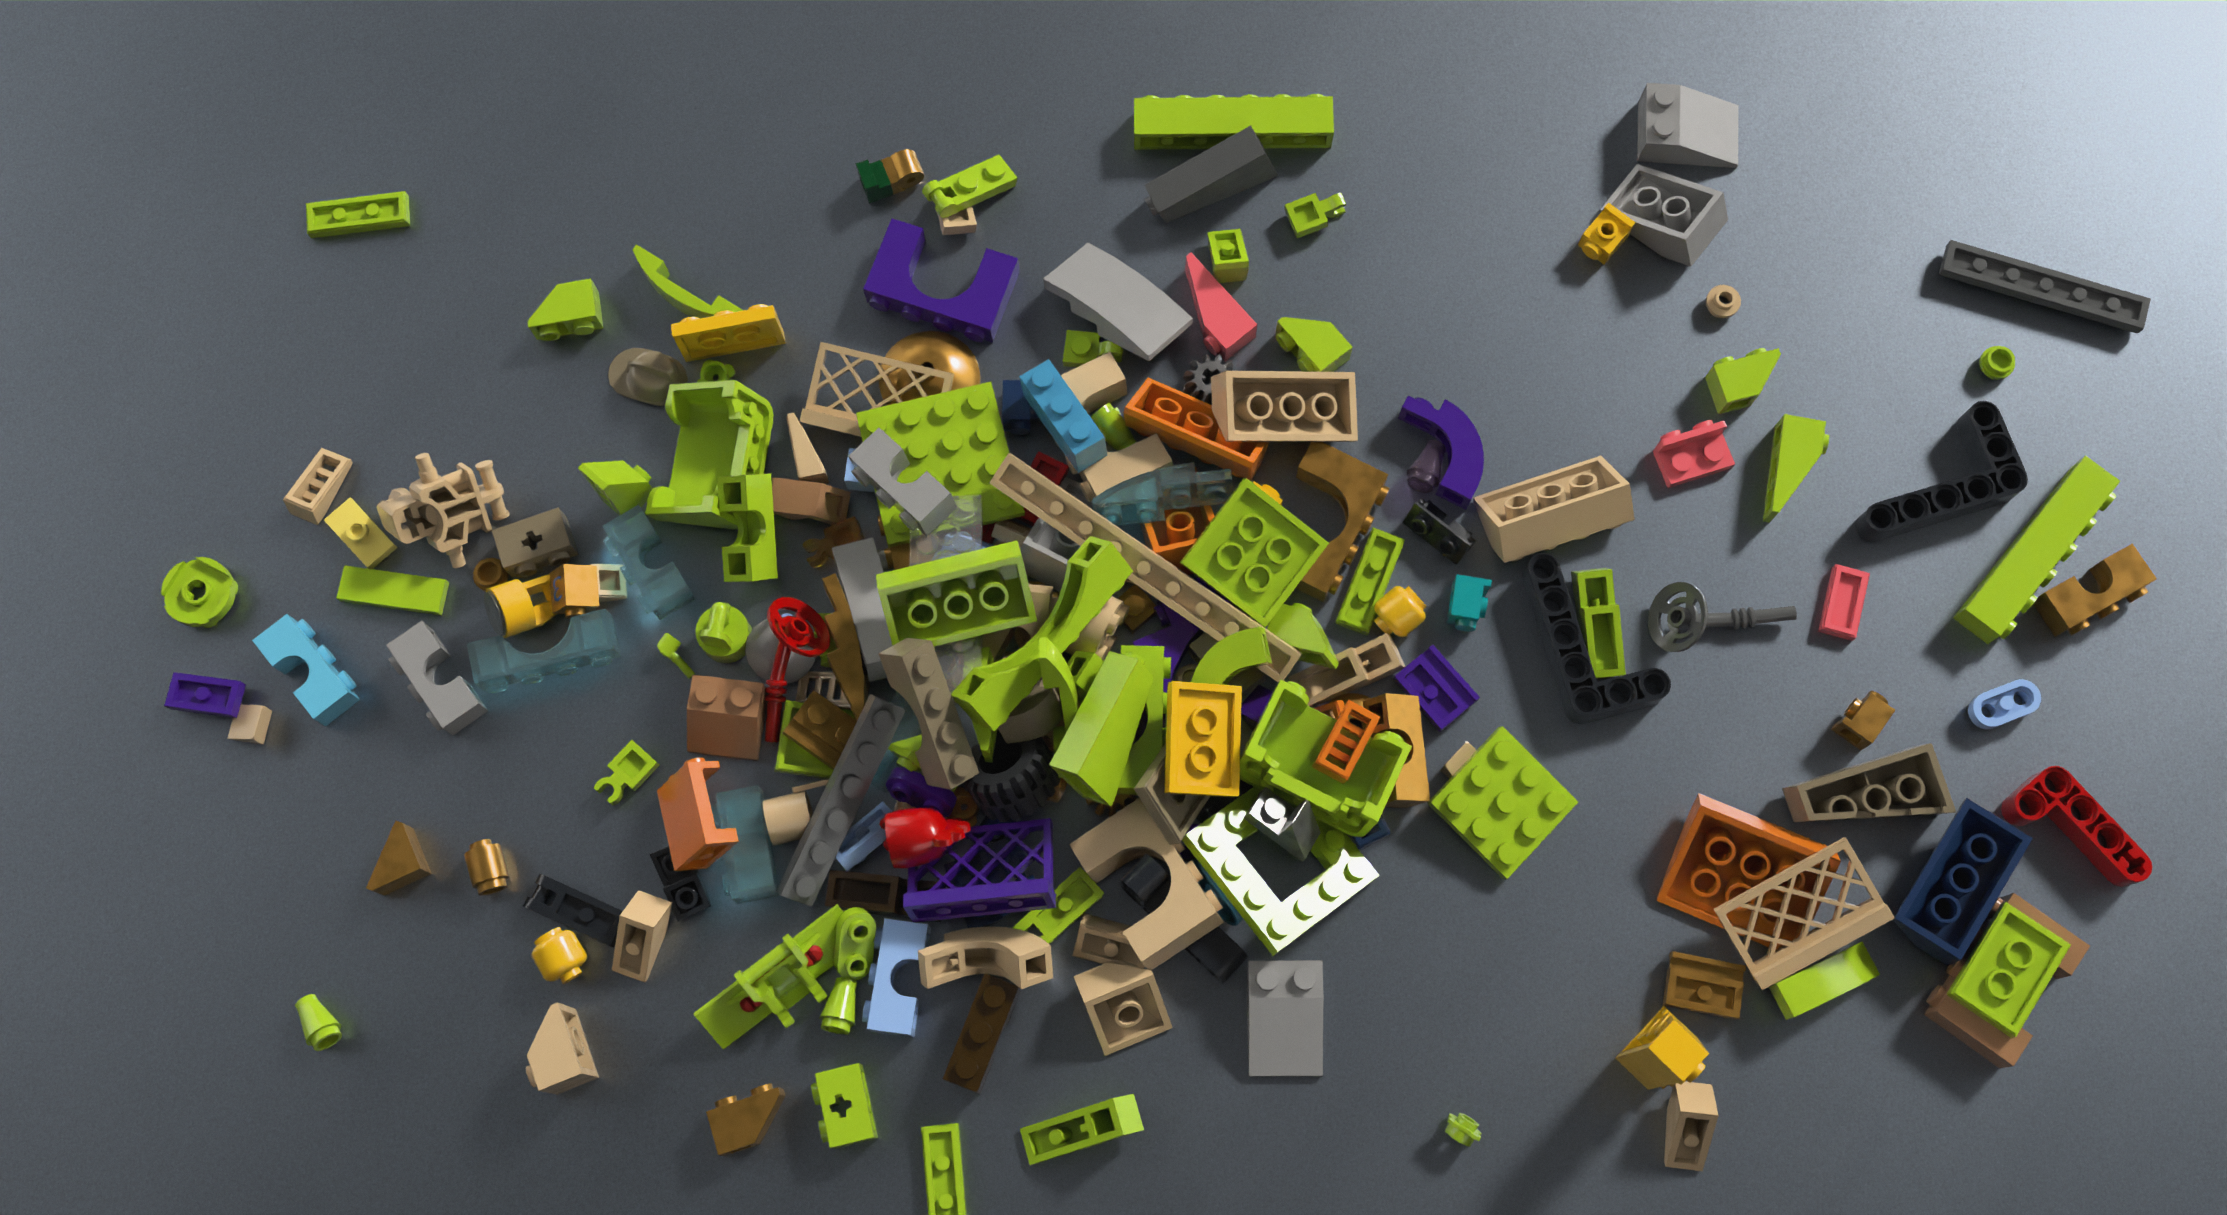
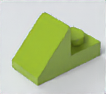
(1228, 255)

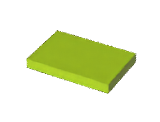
(2008, 969)

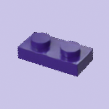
(205, 695)

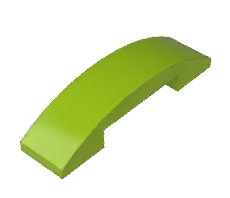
(684, 301)
(1054, 675)

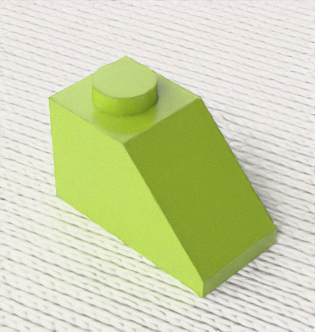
(1304, 633)

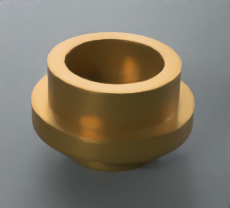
(489, 573)

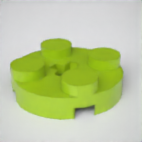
(212, 606)

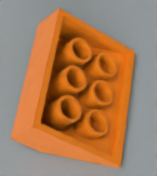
(1731, 852)

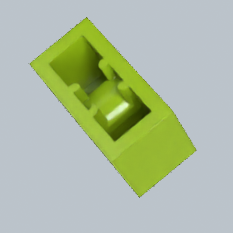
(859, 1120)

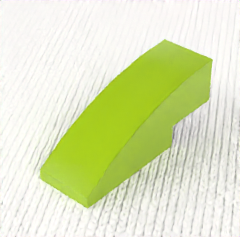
(1599, 620)
(1824, 980)

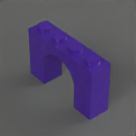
(973, 312)

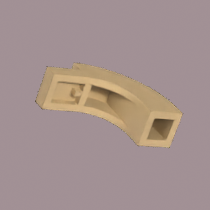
(988, 950)

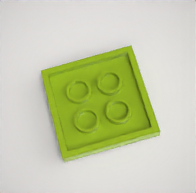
(1254, 552)
(1502, 802)

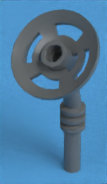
(1695, 622)

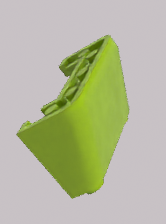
(720, 434)
(1283, 755)

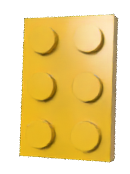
(728, 332)
(1203, 739)

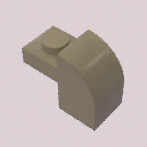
(1033, 715)

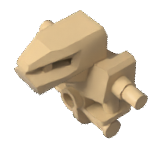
(444, 507)

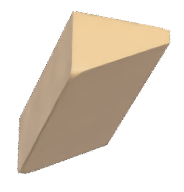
(1104, 942)

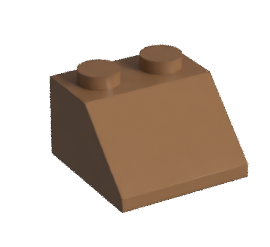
(726, 717)

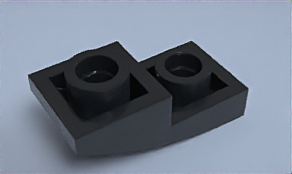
(681, 888)

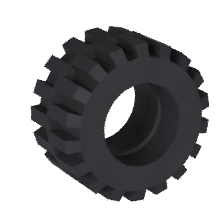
(1015, 780)

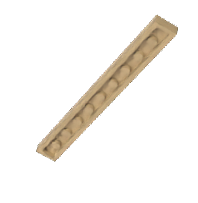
(1149, 569)

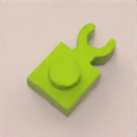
(630, 768)

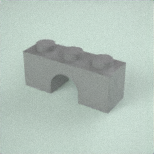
(921, 502)
(418, 656)

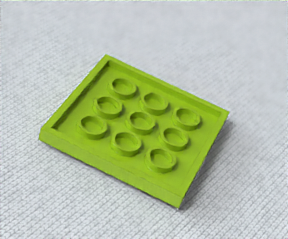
(952, 438)

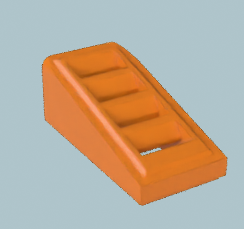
(1331, 770)

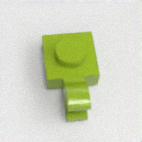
(1311, 215)
(1086, 346)

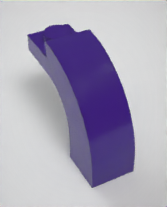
(1462, 446)

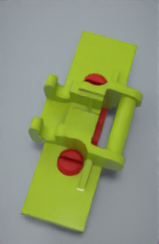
(774, 982)

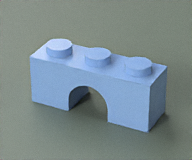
(897, 946)

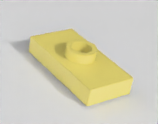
(360, 533)

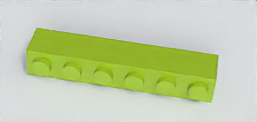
(1207, 121)
(2036, 551)

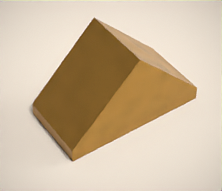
(399, 861)

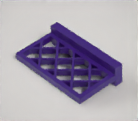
(986, 898)

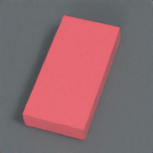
(1844, 602)

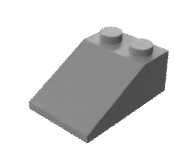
(1686, 127)
(1670, 213)
(1047, 549)
(1285, 1018)

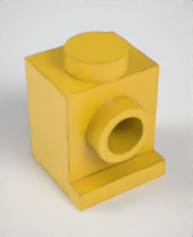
(1606, 234)

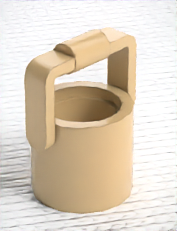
(789, 814)

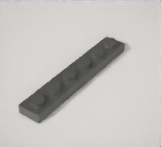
(2045, 286)
(840, 800)

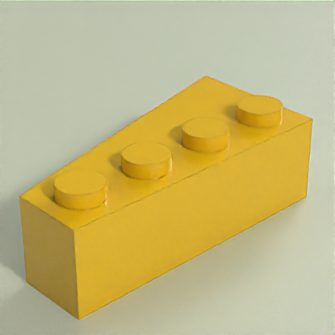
(1664, 1053)

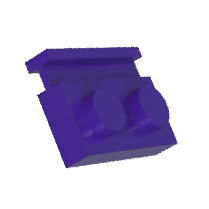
(1439, 687)

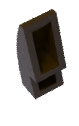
(871, 892)

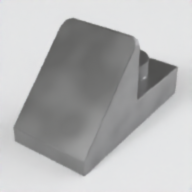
(1288, 826)

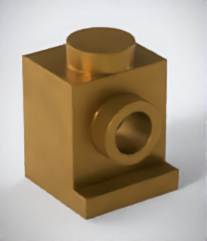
(1864, 720)

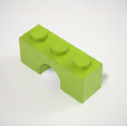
(754, 550)

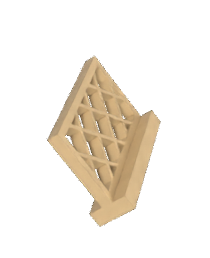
(847, 421)
(1821, 940)

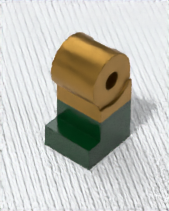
(889, 175)

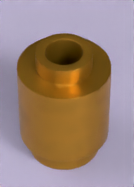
(486, 867)

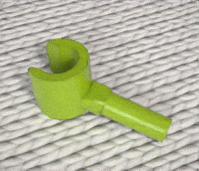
(668, 646)

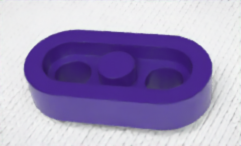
(913, 789)

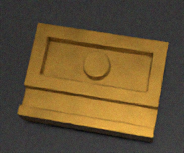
(821, 729)
(1704, 985)

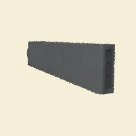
(1211, 176)

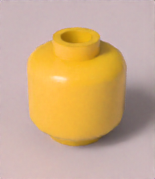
(1399, 611)
(559, 955)

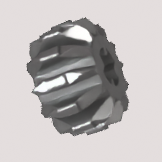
(1203, 372)

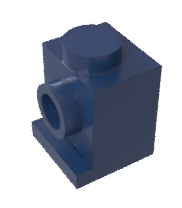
(1016, 409)

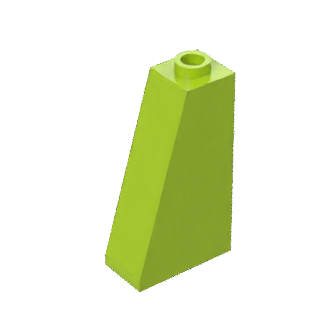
(1104, 728)

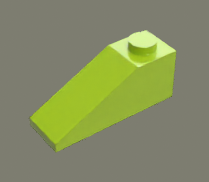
(1795, 450)
(618, 484)
(1082, 1129)

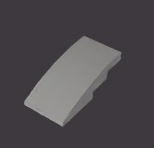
(1118, 301)

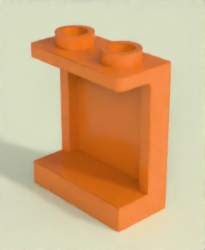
(689, 817)

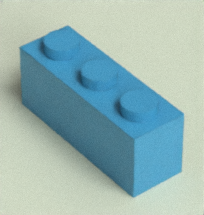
(1063, 416)

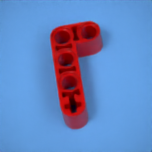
(2083, 831)

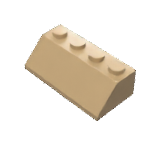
(1285, 406)
(1555, 508)

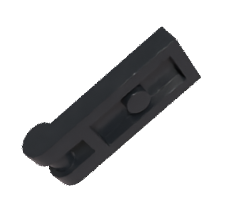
(575, 910)

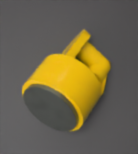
(512, 609)

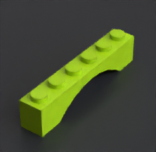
(1090, 581)

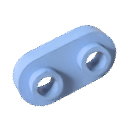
(2002, 705)

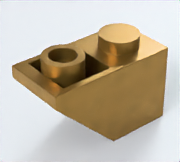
(744, 1121)

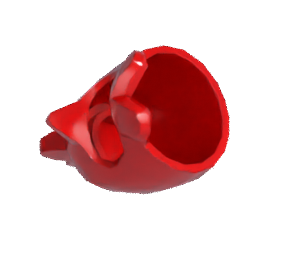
(920, 835)

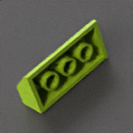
(957, 596)

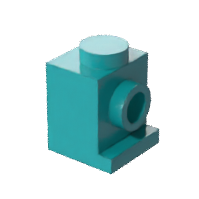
(1467, 603)

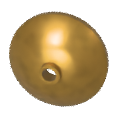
(931, 350)

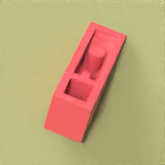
(1221, 319)

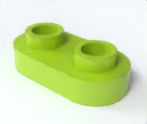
(853, 946)

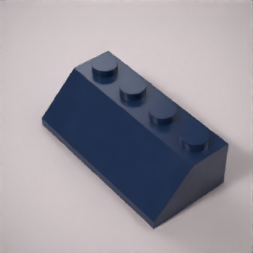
(1961, 882)

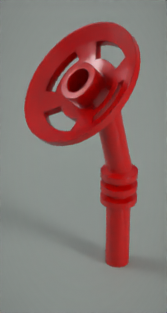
(791, 633)

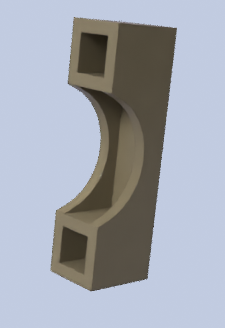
(918, 677)

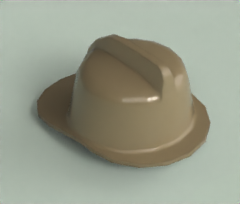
(645, 375)

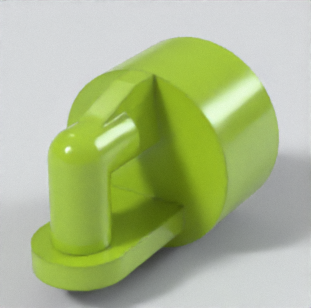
(723, 633)

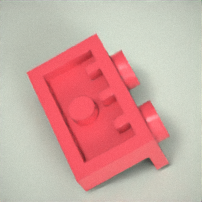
(1693, 453)

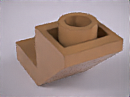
(809, 500)

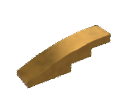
(845, 660)

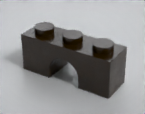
(981, 1033)

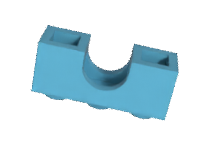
(326, 690)

